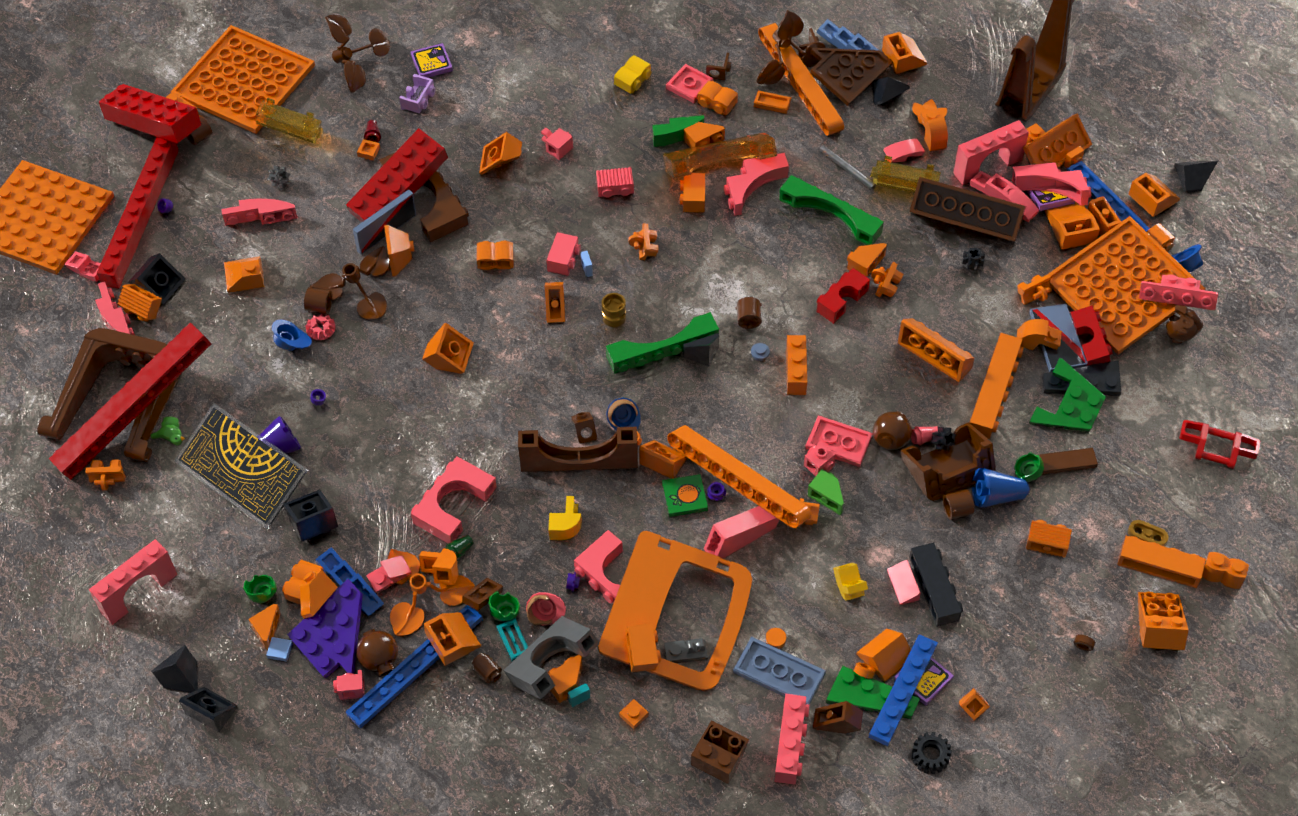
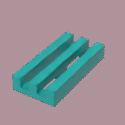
(507, 625)

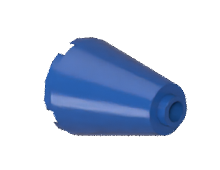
(997, 488)

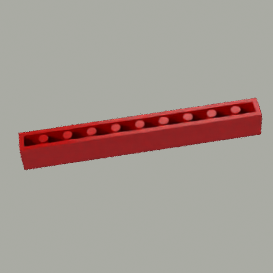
(137, 213)
(130, 401)

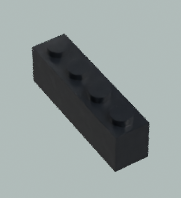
(935, 584)

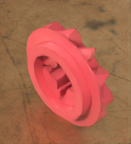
(315, 332)

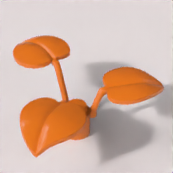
(408, 618)

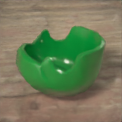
(1029, 467)
(260, 588)
(503, 606)

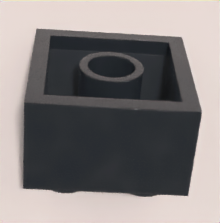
(158, 277)
(311, 515)

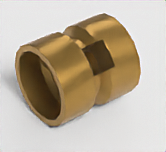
(613, 310)

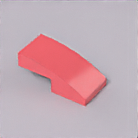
(902, 150)
(83, 266)

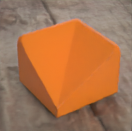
(974, 704)

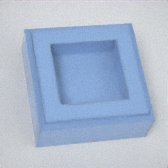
(586, 264)
(279, 649)

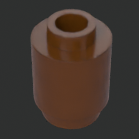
(487, 668)

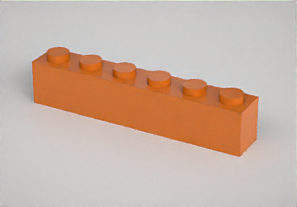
(995, 384)

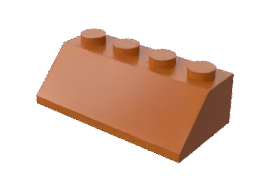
(935, 349)

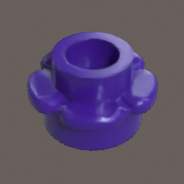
(716, 486)
(572, 581)

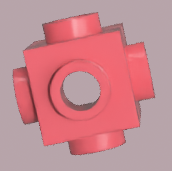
(819, 458)

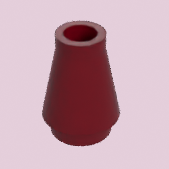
(372, 132)

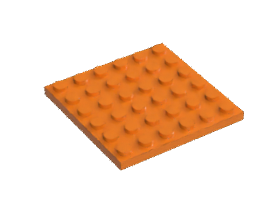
(240, 74)
(46, 215)
(1110, 279)

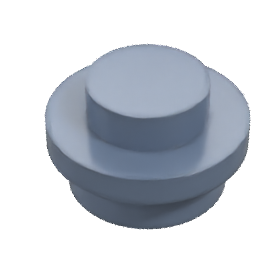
(760, 351)

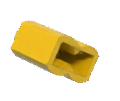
(632, 74)

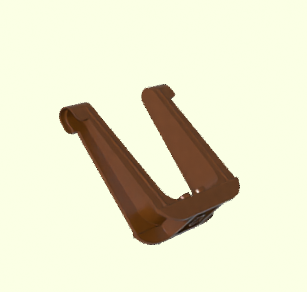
(1038, 66)
(97, 350)

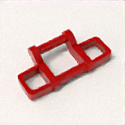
(1236, 437)

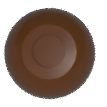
(892, 430)
(377, 651)

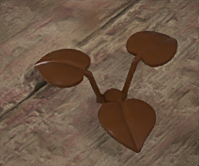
(789, 27)
(340, 30)
(374, 263)

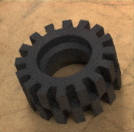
(931, 741)

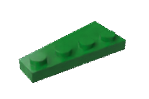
(864, 692)

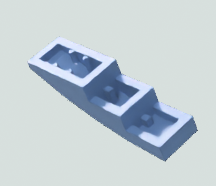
(843, 38)

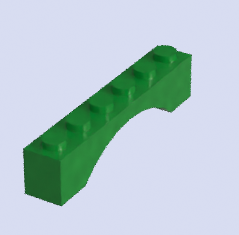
(801, 194)
(628, 354)

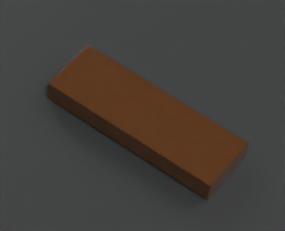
(1069, 460)

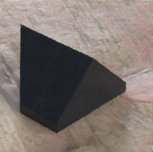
(886, 89)
(1194, 174)
(702, 350)
(178, 671)

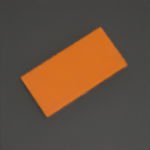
(1057, 142)

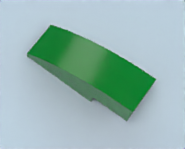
(674, 131)

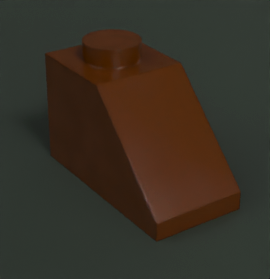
(838, 718)

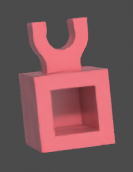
(557, 143)

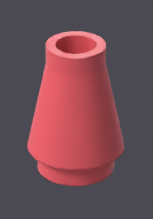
(922, 434)

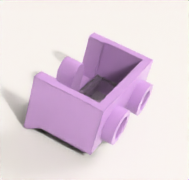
(418, 95)

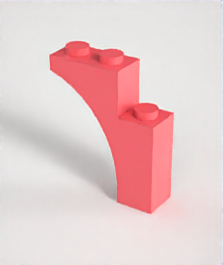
(753, 175)
(1051, 179)

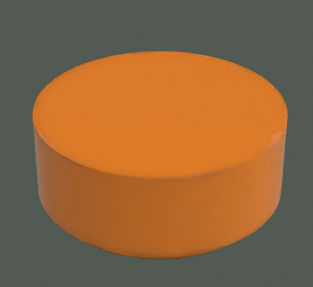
(776, 637)
(864, 670)

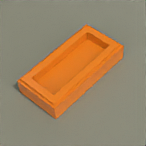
(772, 102)

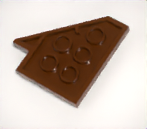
(848, 70)

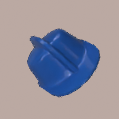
(1189, 258)
(289, 335)

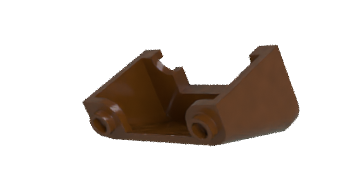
(952, 470)

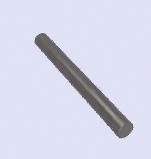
(847, 167)

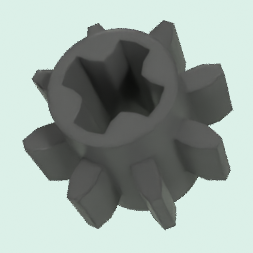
(276, 174)

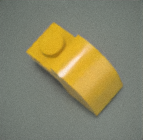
(567, 524)
(849, 581)

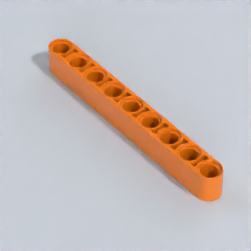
(803, 83)
(739, 476)

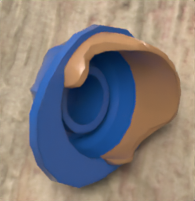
(623, 413)

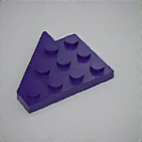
(333, 632)

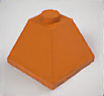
(500, 152)
(398, 249)
(244, 274)
(448, 350)

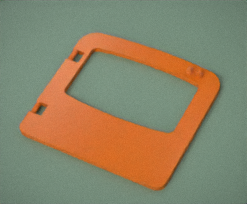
(643, 597)

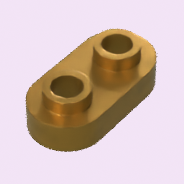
(1148, 532)

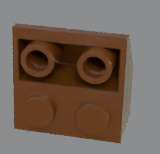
(719, 752)

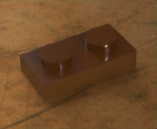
(480, 594)

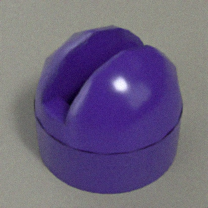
(164, 208)
(322, 397)

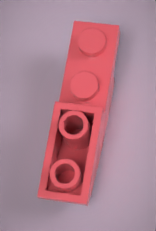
(1003, 189)
(255, 209)
(111, 314)

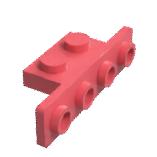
(1179, 292)

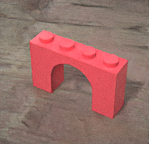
(971, 154)
(457, 476)
(595, 559)
(110, 591)

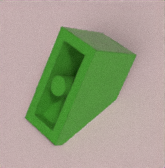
(826, 491)

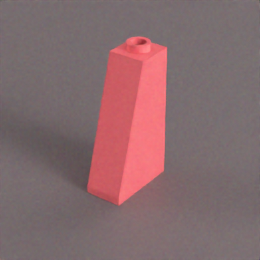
(739, 531)

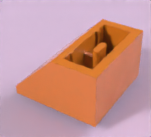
(902, 52)
(1152, 194)
(451, 636)

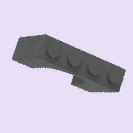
(563, 635)

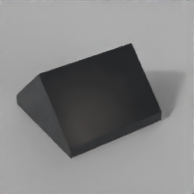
(208, 708)

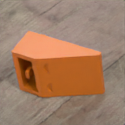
(1073, 225)
(1162, 621)

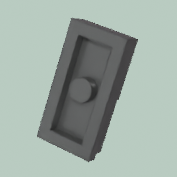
(686, 650)

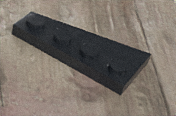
(1102, 376)

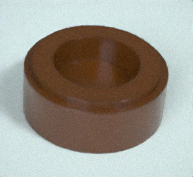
(1084, 642)

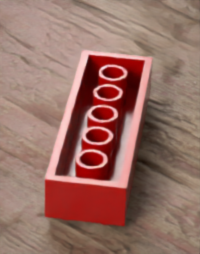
(150, 113)
(402, 172)

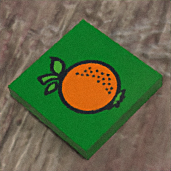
(685, 495)

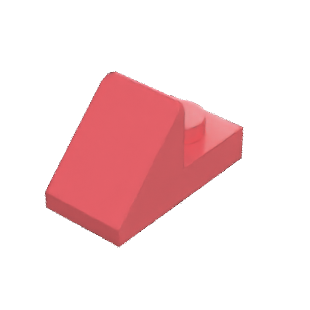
(389, 573)

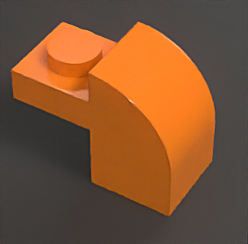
(936, 129)
(1038, 332)
(442, 565)

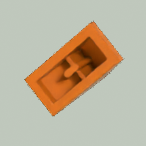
(265, 624)

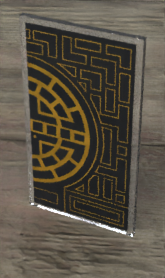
(241, 465)

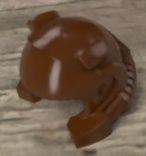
(1185, 326)

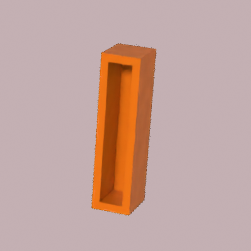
(1161, 561)

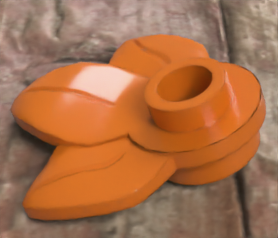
(929, 105)

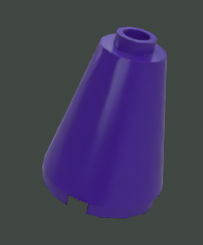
(281, 436)

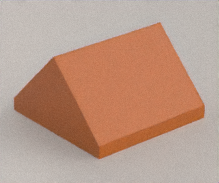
(661, 458)
(886, 653)

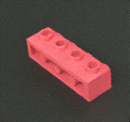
(790, 739)

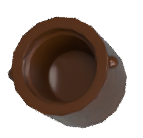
(201, 132)
(318, 300)
(749, 312)
(958, 504)

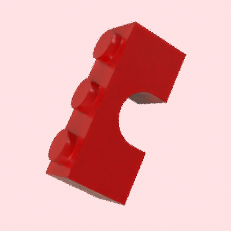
(850, 285)
(1086, 322)

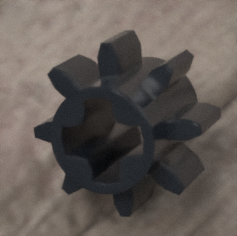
(973, 259)
(943, 438)

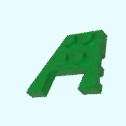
(1079, 403)

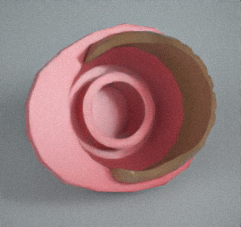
(544, 608)

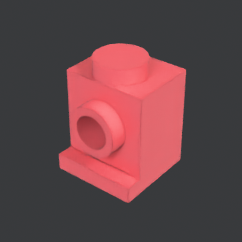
(350, 686)

